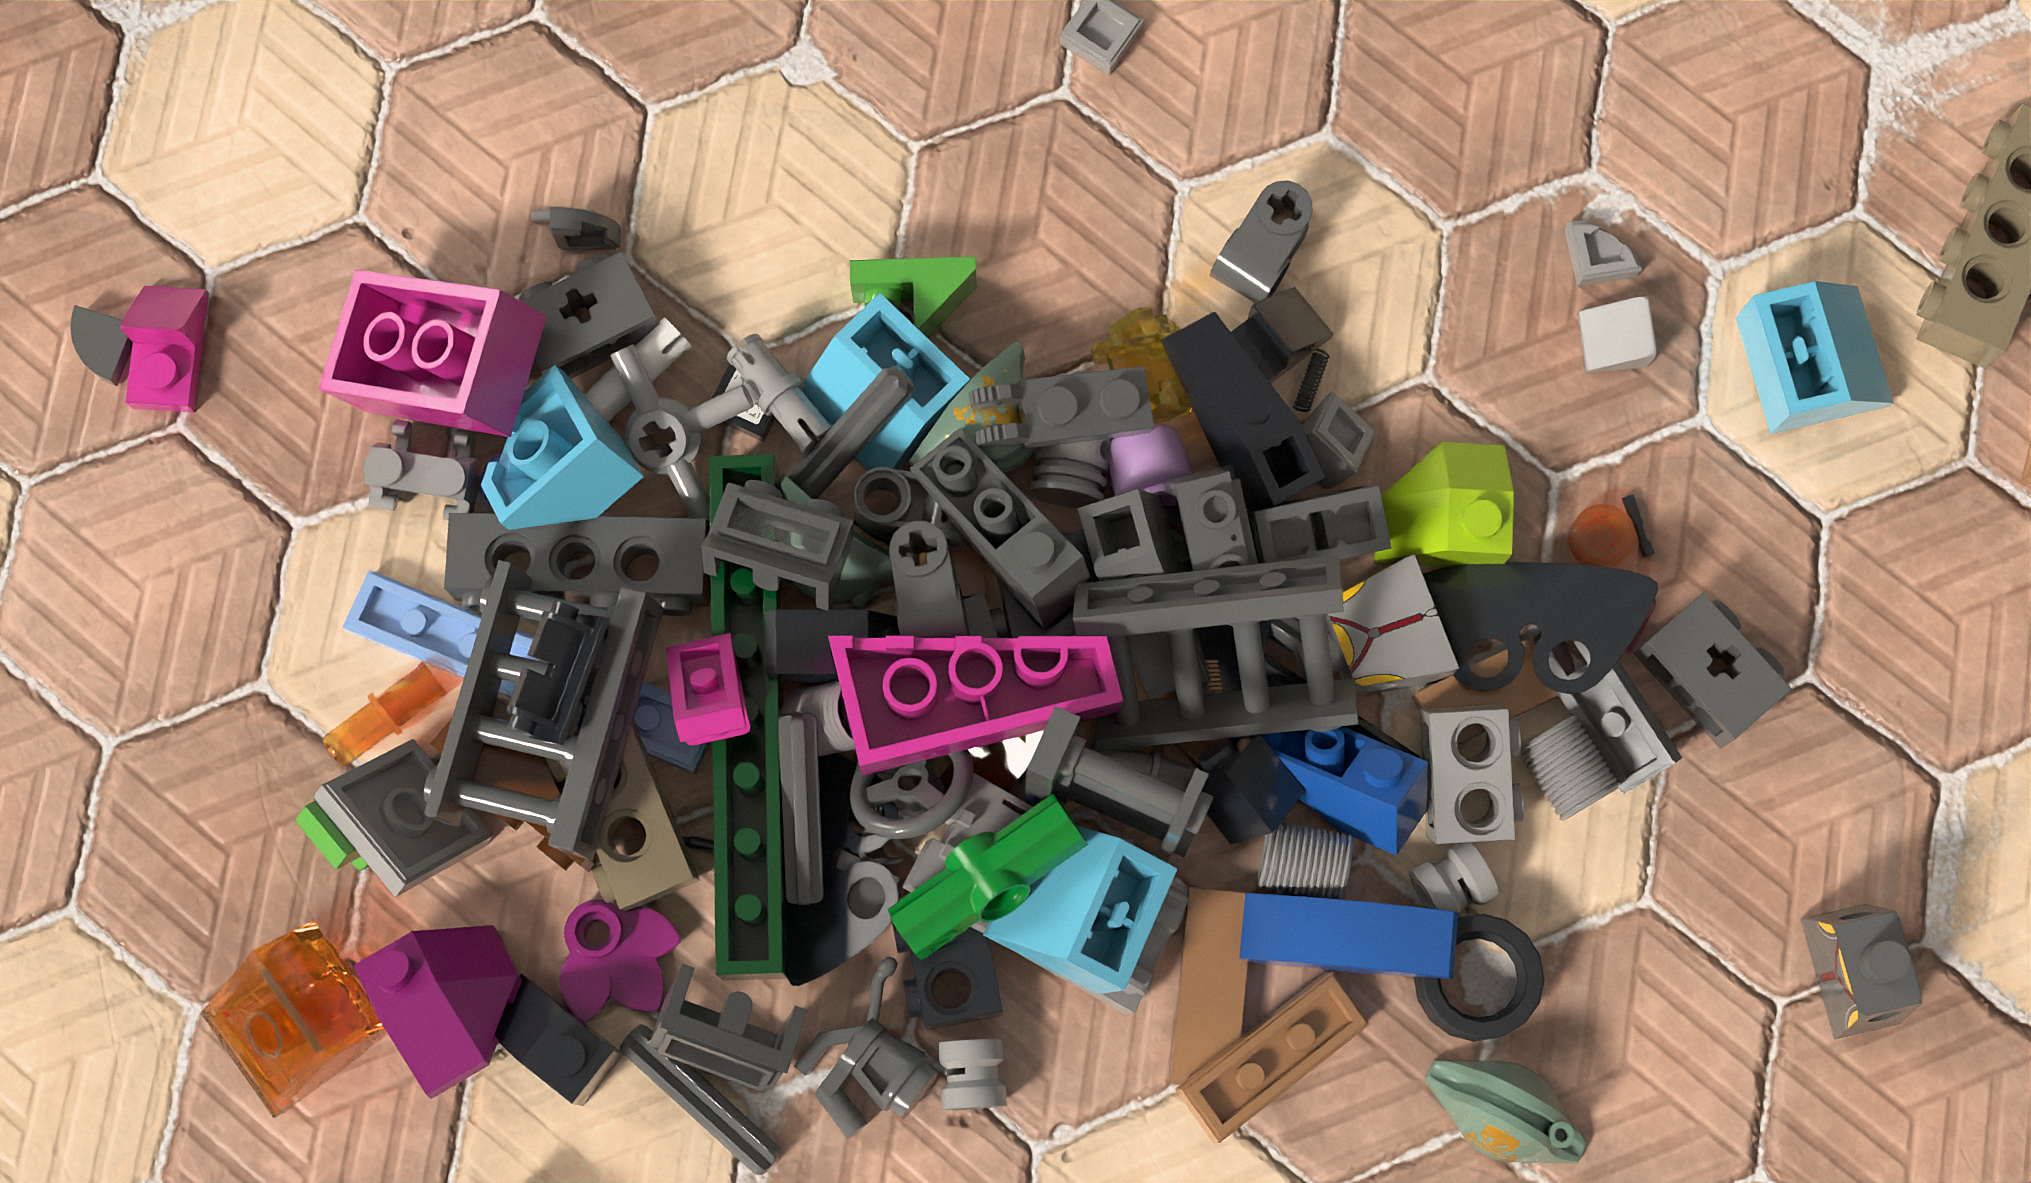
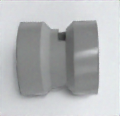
(1455, 880)
(972, 1074)

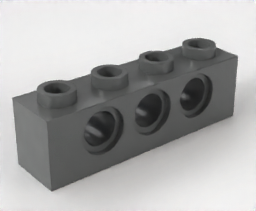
(679, 584)

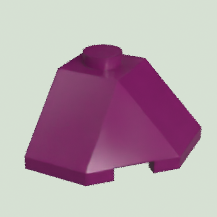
(442, 999)

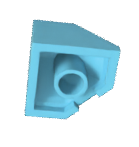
(559, 459)

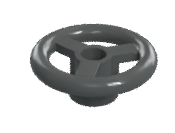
(916, 794)

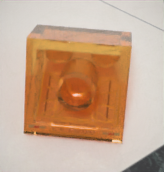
(292, 1017)

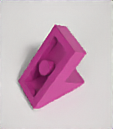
(166, 347)
(706, 690)

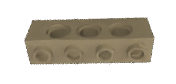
(1952, 315)
(664, 860)

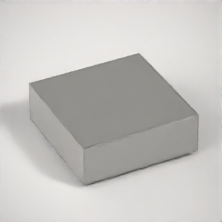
(1101, 33)

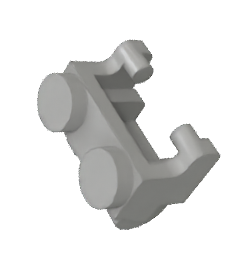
(421, 473)

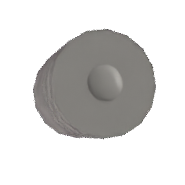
(1071, 473)

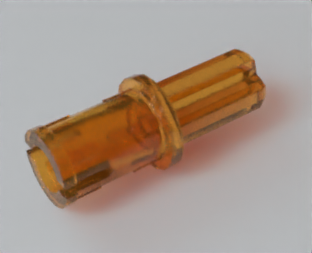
(383, 715)

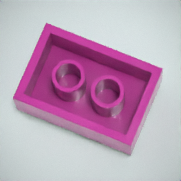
(433, 352)

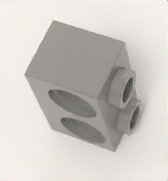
(1454, 776)

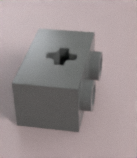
(615, 305)
(1723, 703)

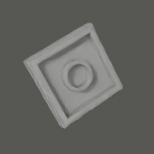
(384, 819)

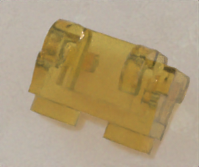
(1137, 343)

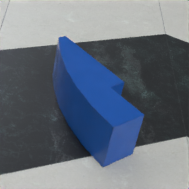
(1348, 936)

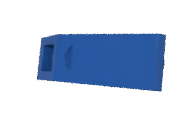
(1356, 783)

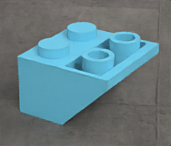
(858, 353)
(1812, 355)
(1090, 913)

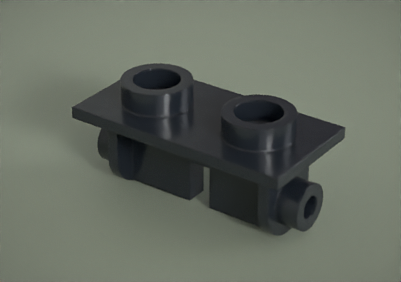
(551, 703)

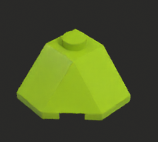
(1452, 508)

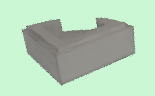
(1598, 255)

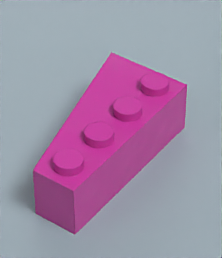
(959, 693)

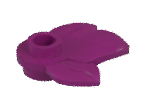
(621, 966)

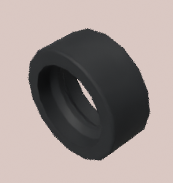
(1527, 991)

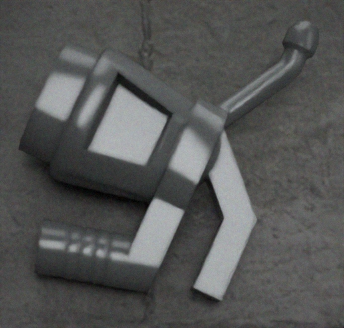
(884, 1065)

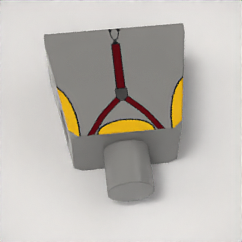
(1388, 633)

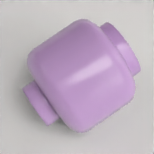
(1148, 460)

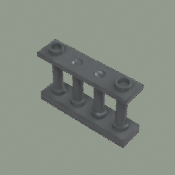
(1214, 598)
(589, 754)
(1114, 789)

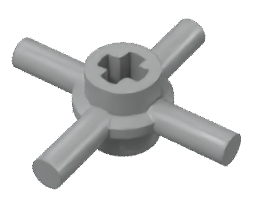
(687, 423)

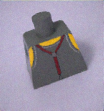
(1862, 968)

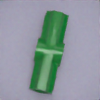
(987, 877)

